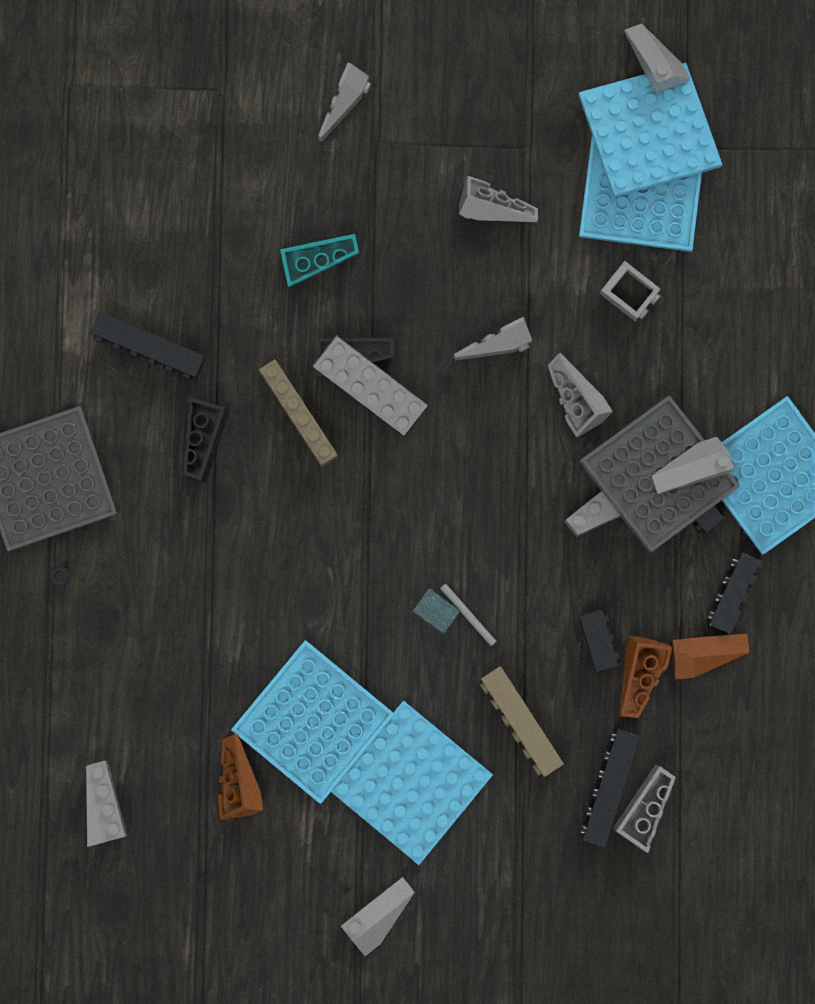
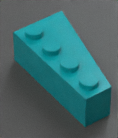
(313, 258)

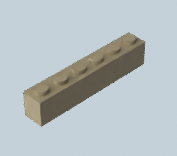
(298, 413)
(521, 721)

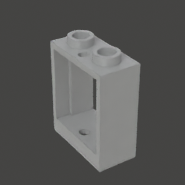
(642, 311)

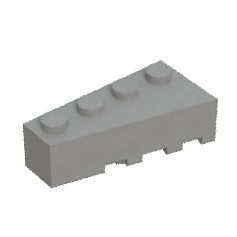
(592, 515)
(103, 809)
(645, 809)

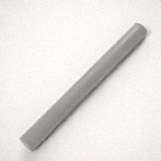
(467, 613)

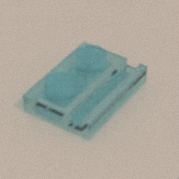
(436, 611)

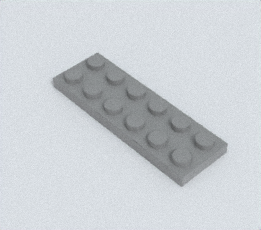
(370, 385)

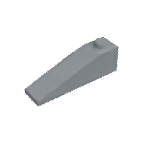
(656, 60)
(351, 90)
(484, 203)
(509, 340)
(581, 401)
(699, 463)
(376, 919)

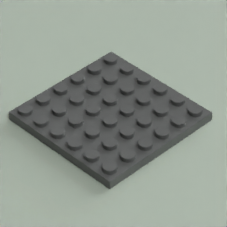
(629, 459)
(50, 480)

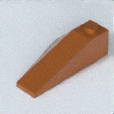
(702, 654)
(642, 668)
(239, 787)

